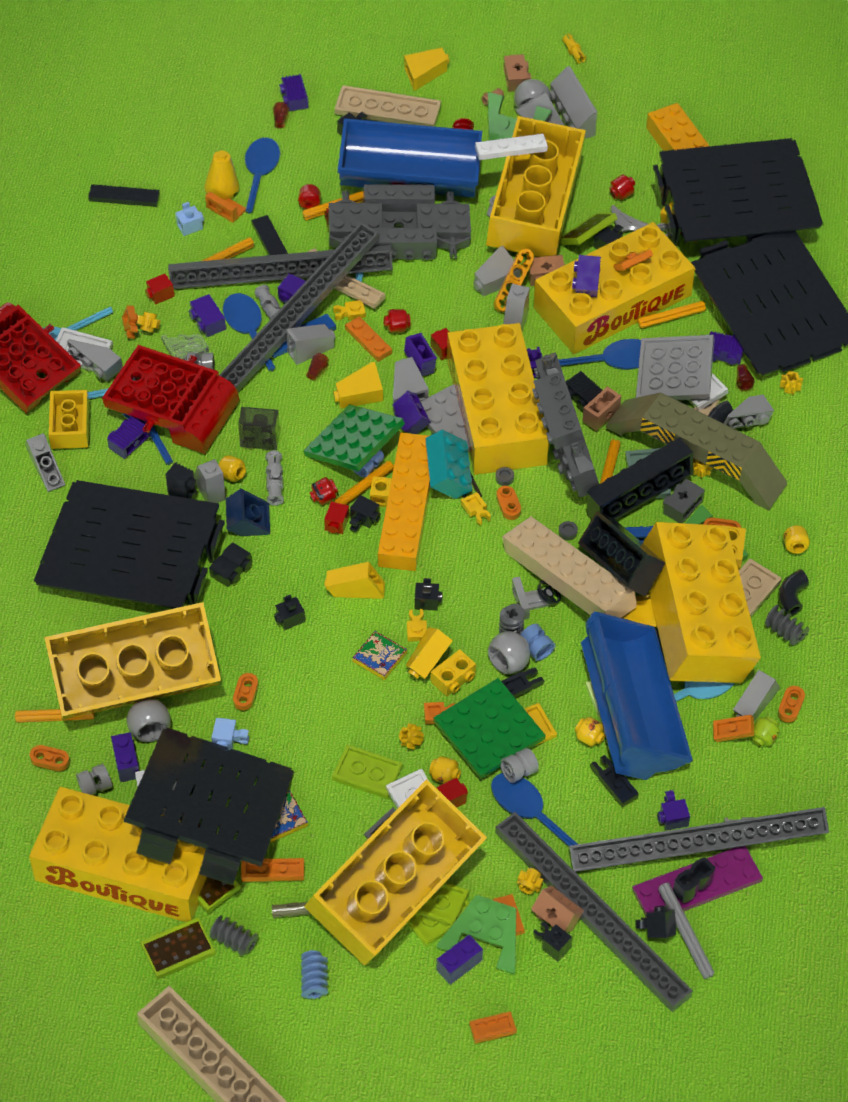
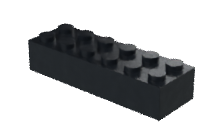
(641, 481)
(621, 553)

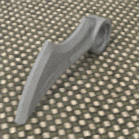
(632, 224)

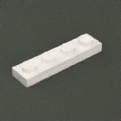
(511, 146)

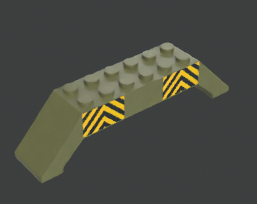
(708, 439)

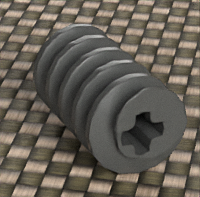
(512, 619)
(785, 626)
(233, 937)

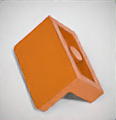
(226, 208)

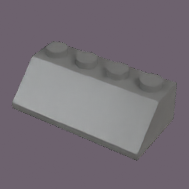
(573, 102)

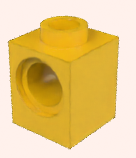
(378, 496)

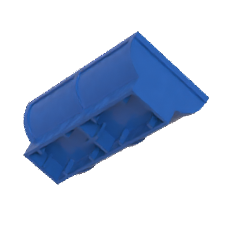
(409, 156)
(634, 697)

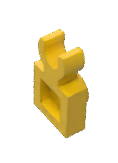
(351, 310)
(476, 506)
(416, 627)

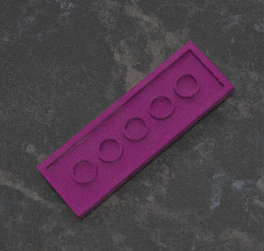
(733, 872)

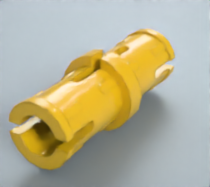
(574, 48)

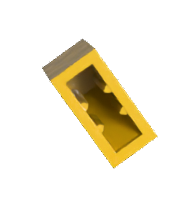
(425, 66)
(359, 387)
(355, 582)
(428, 652)

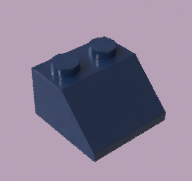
(247, 514)

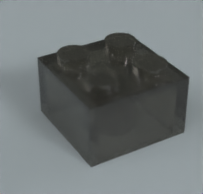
(259, 428)

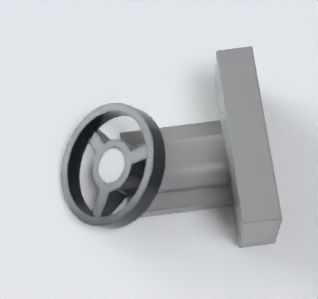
(533, 599)

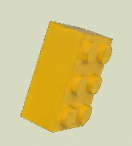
(69, 419)

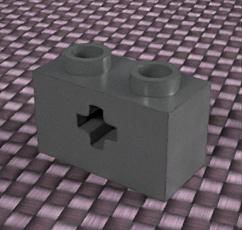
(683, 501)

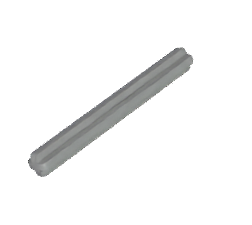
(687, 931)

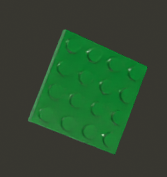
(354, 437)
(488, 727)

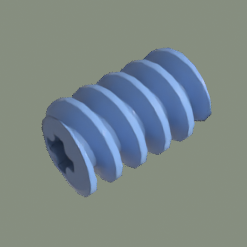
(313, 974)

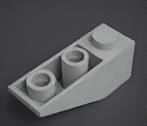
(98, 358)
(752, 411)
(44, 462)

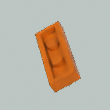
(368, 339)
(274, 870)

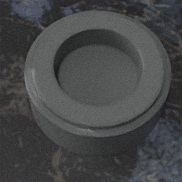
(504, 476)
(568, 530)

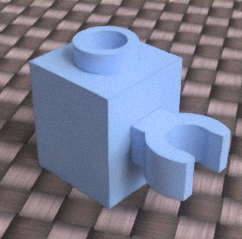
(189, 219)
(226, 733)

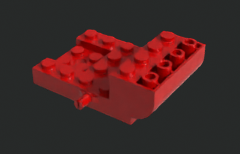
(28, 351)
(173, 395)

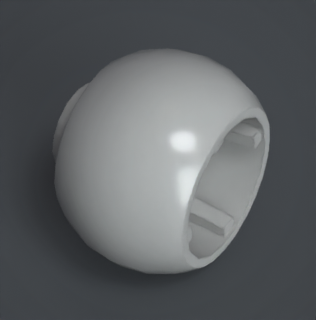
(528, 90)
(509, 652)
(148, 719)

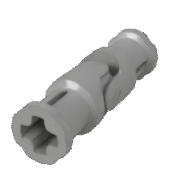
(267, 300)
(274, 478)

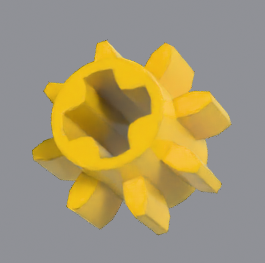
(148, 321)
(791, 382)
(701, 468)
(411, 736)
(529, 881)

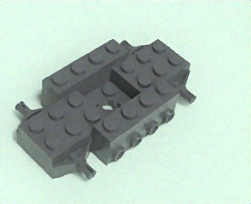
(408, 206)
(563, 425)

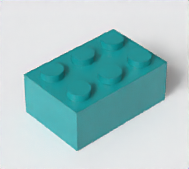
(448, 464)

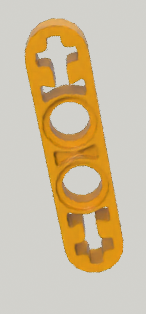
(510, 278)

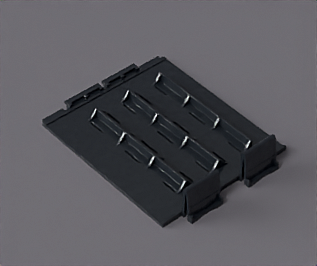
(736, 190)
(757, 280)
(135, 542)
(222, 851)

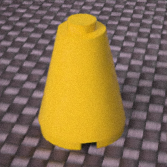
(222, 176)

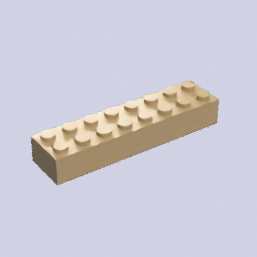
(568, 569)
(203, 1051)

